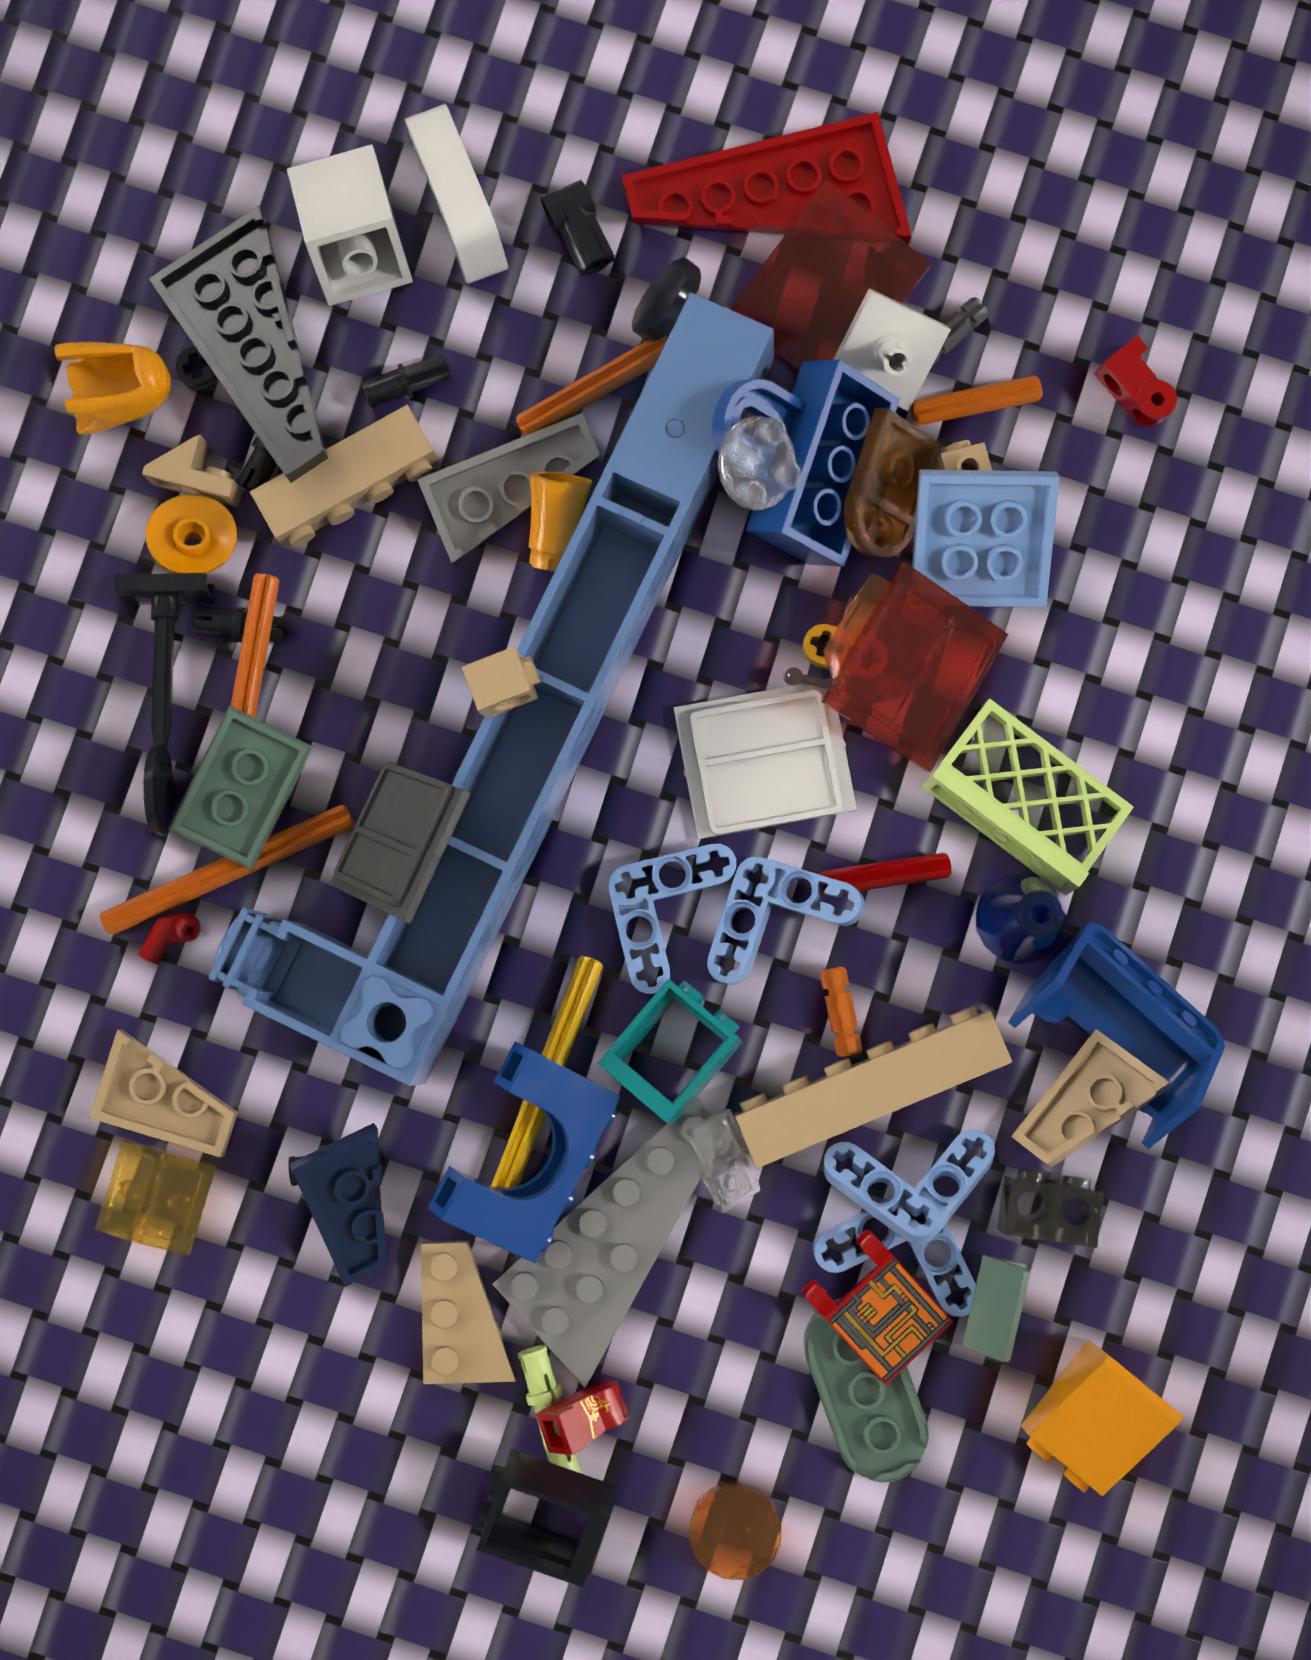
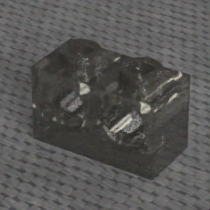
(1048, 1218)

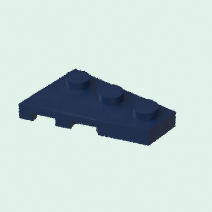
(345, 1201)

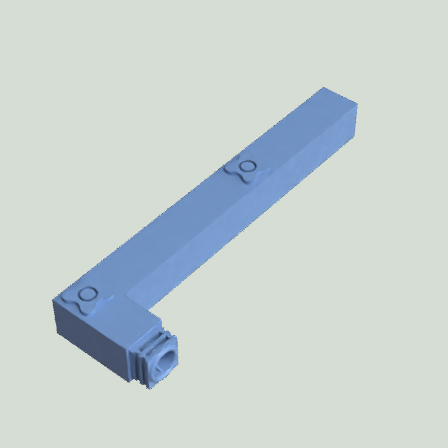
(409, 990)

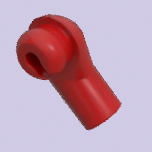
(167, 931)

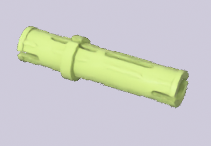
(543, 1393)

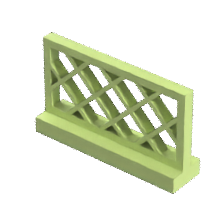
(1014, 831)

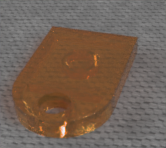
(887, 484)

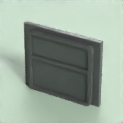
(399, 840)

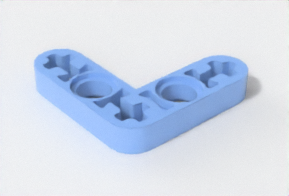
(772, 893)
(643, 904)
(922, 1197)
(939, 1289)

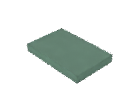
(241, 787)

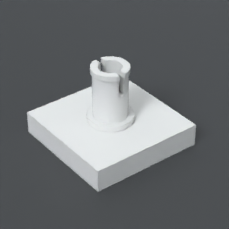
(892, 345)

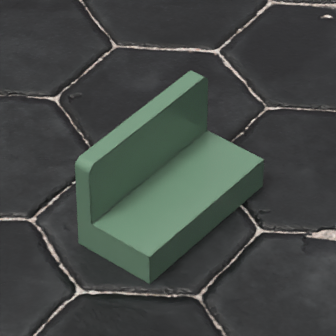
(996, 1307)

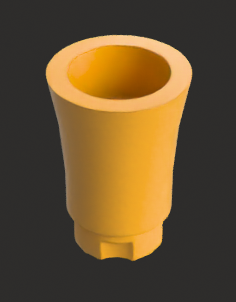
(555, 512)

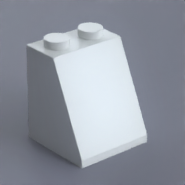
(349, 225)

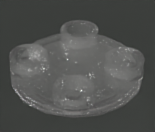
(758, 463)

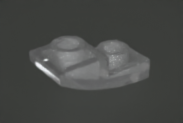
(725, 1160)

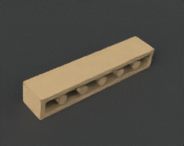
(871, 1087)

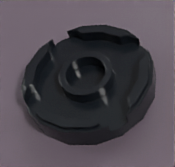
(665, 298)

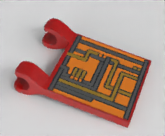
(884, 1315)

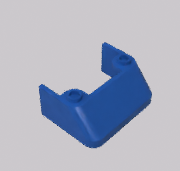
(1118, 994)

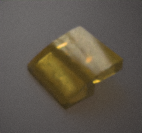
(155, 1197)

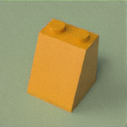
(1098, 1420)

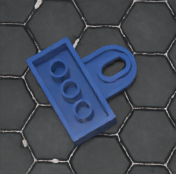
(828, 427)

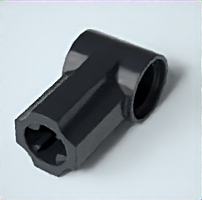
(574, 218)

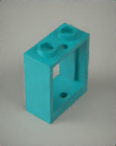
(689, 999)

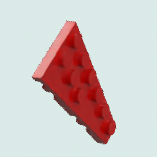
(772, 181)

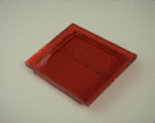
(823, 273)
(915, 667)

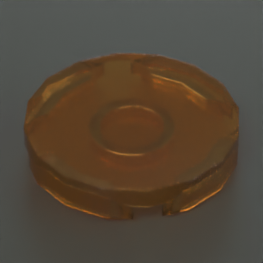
(735, 1531)

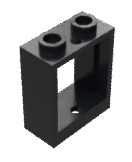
(534, 1546)

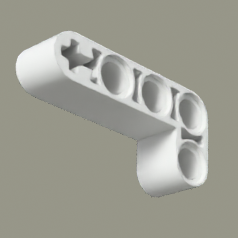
(457, 193)

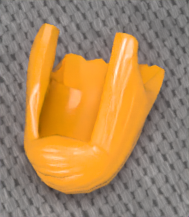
(112, 383)

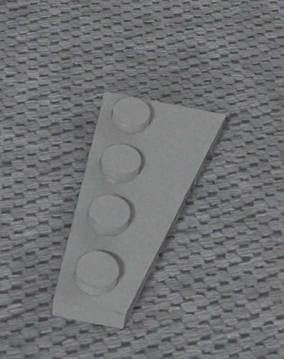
(494, 487)

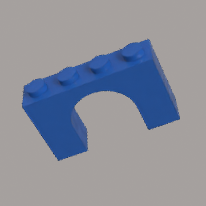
(525, 1215)

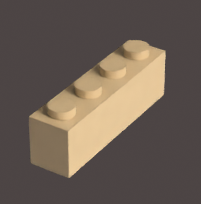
(356, 472)

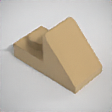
(183, 472)

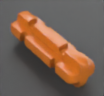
(841, 1011)

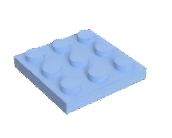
(987, 534)

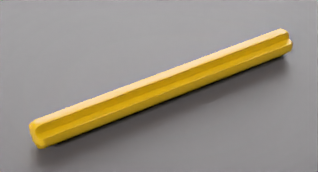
(557, 1049)

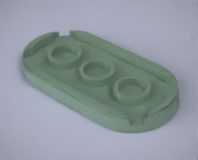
(873, 1423)

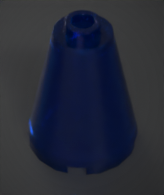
(1007, 922)

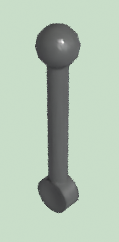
(794, 676)

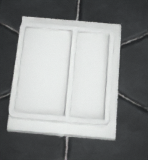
(763, 760)

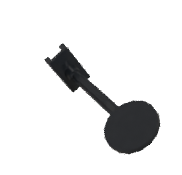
(164, 595)

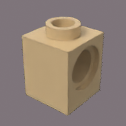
(501, 681)

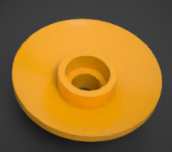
(187, 519)

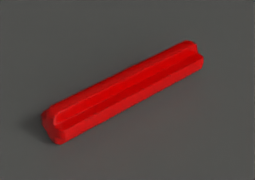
(892, 872)

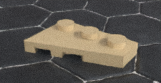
(1088, 1099)
(159, 1100)
(457, 1320)

